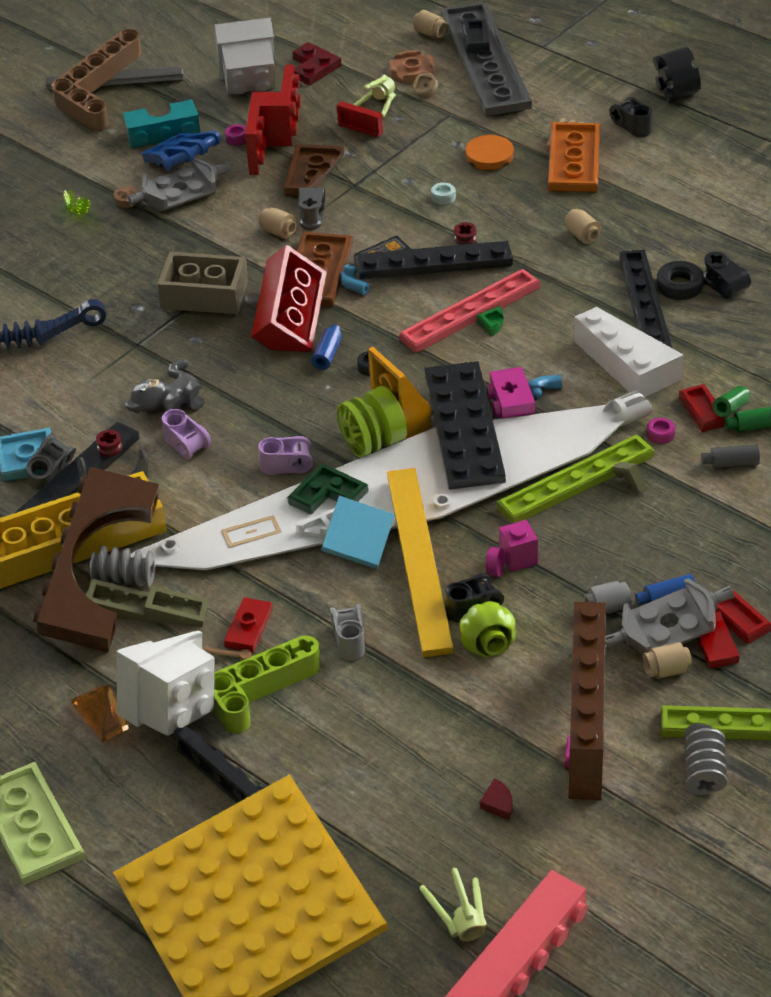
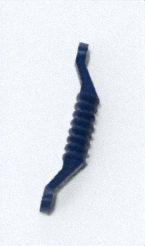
(49, 328)

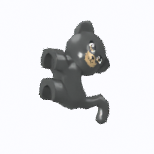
(155, 394)

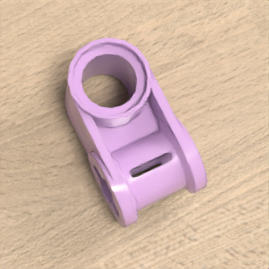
(184, 433)
(282, 455)

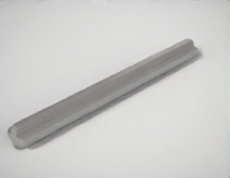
(137, 76)

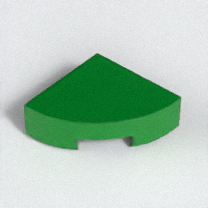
(491, 320)

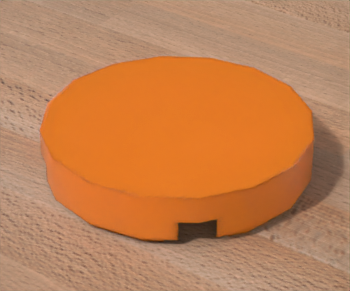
(489, 152)

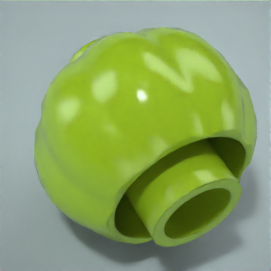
(493, 627)

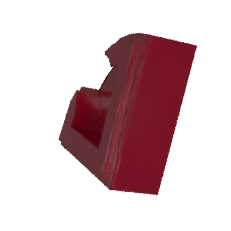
(497, 800)

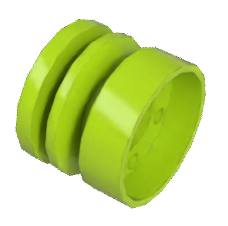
(371, 421)

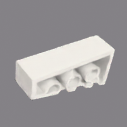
(627, 353)

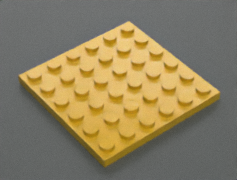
(250, 898)

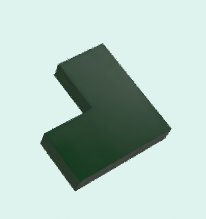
(324, 484)

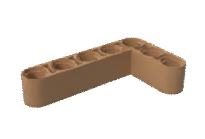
(74, 88)

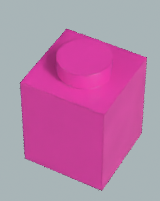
(519, 545)

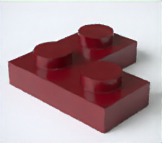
(314, 63)

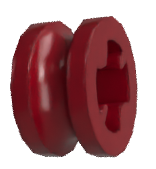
(465, 228)
(114, 440)

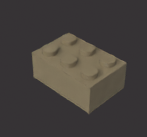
(203, 282)

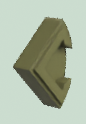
(631, 474)

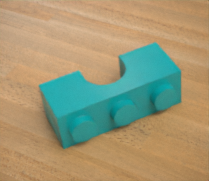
(147, 130)

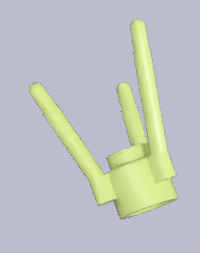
(382, 89)
(467, 921)

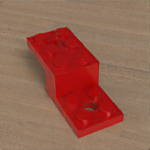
(272, 119)

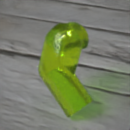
(71, 204)

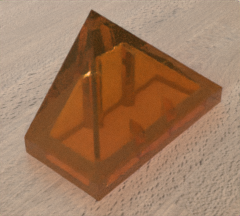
(99, 710)

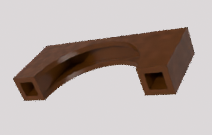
(103, 501)
(587, 701)

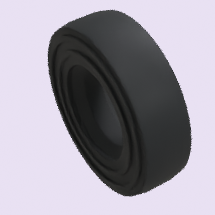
(680, 290)

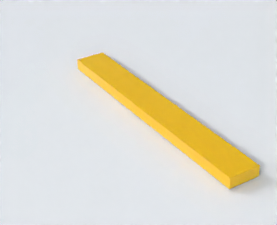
(419, 563)

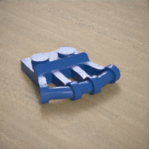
(181, 148)

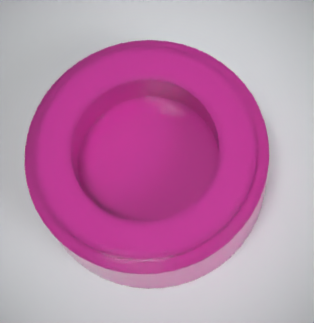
(235, 134)
(660, 430)
(495, 561)

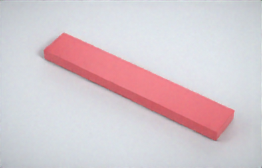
(466, 311)

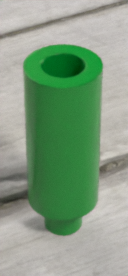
(731, 401)
(749, 419)

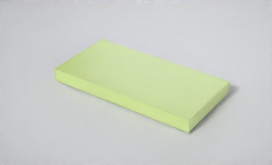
(34, 826)

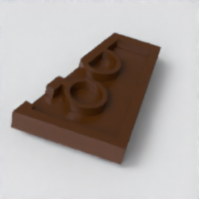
(310, 166)

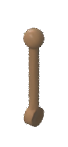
(244, 654)

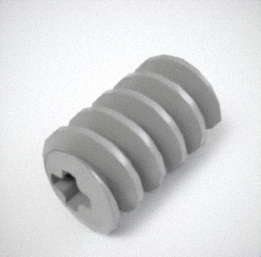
(122, 568)
(704, 759)

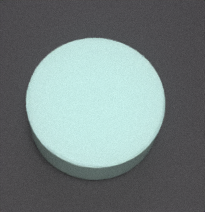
(443, 193)

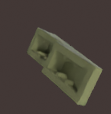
(156, 606)

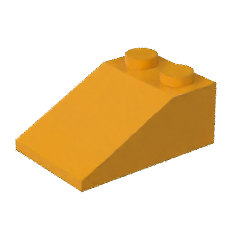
(415, 408)

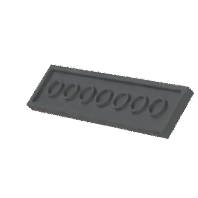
(492, 71)

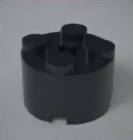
(677, 74)

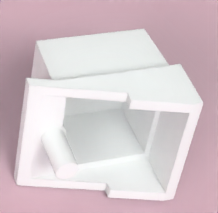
(246, 55)
(165, 682)

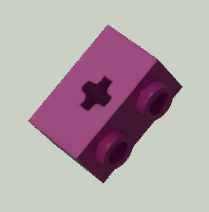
(510, 393)

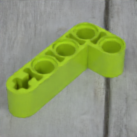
(261, 676)

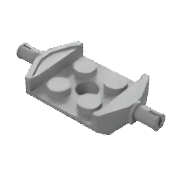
(193, 181)
(690, 607)

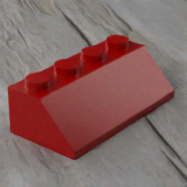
(288, 302)

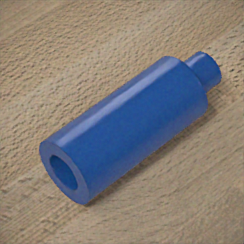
(327, 347)
(661, 589)

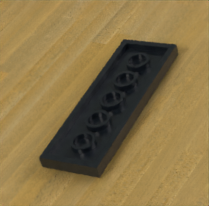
(464, 425)

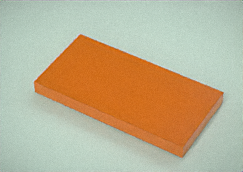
(574, 157)

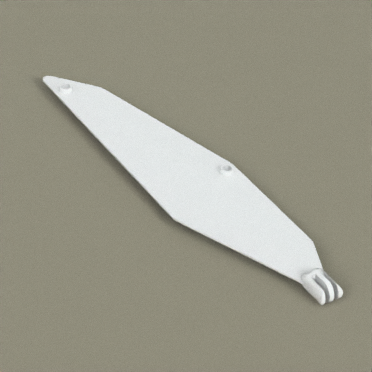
(527, 447)

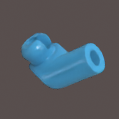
(350, 280)
(544, 382)

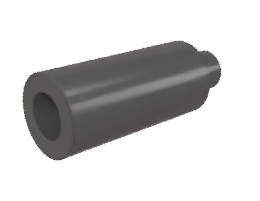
(732, 456)

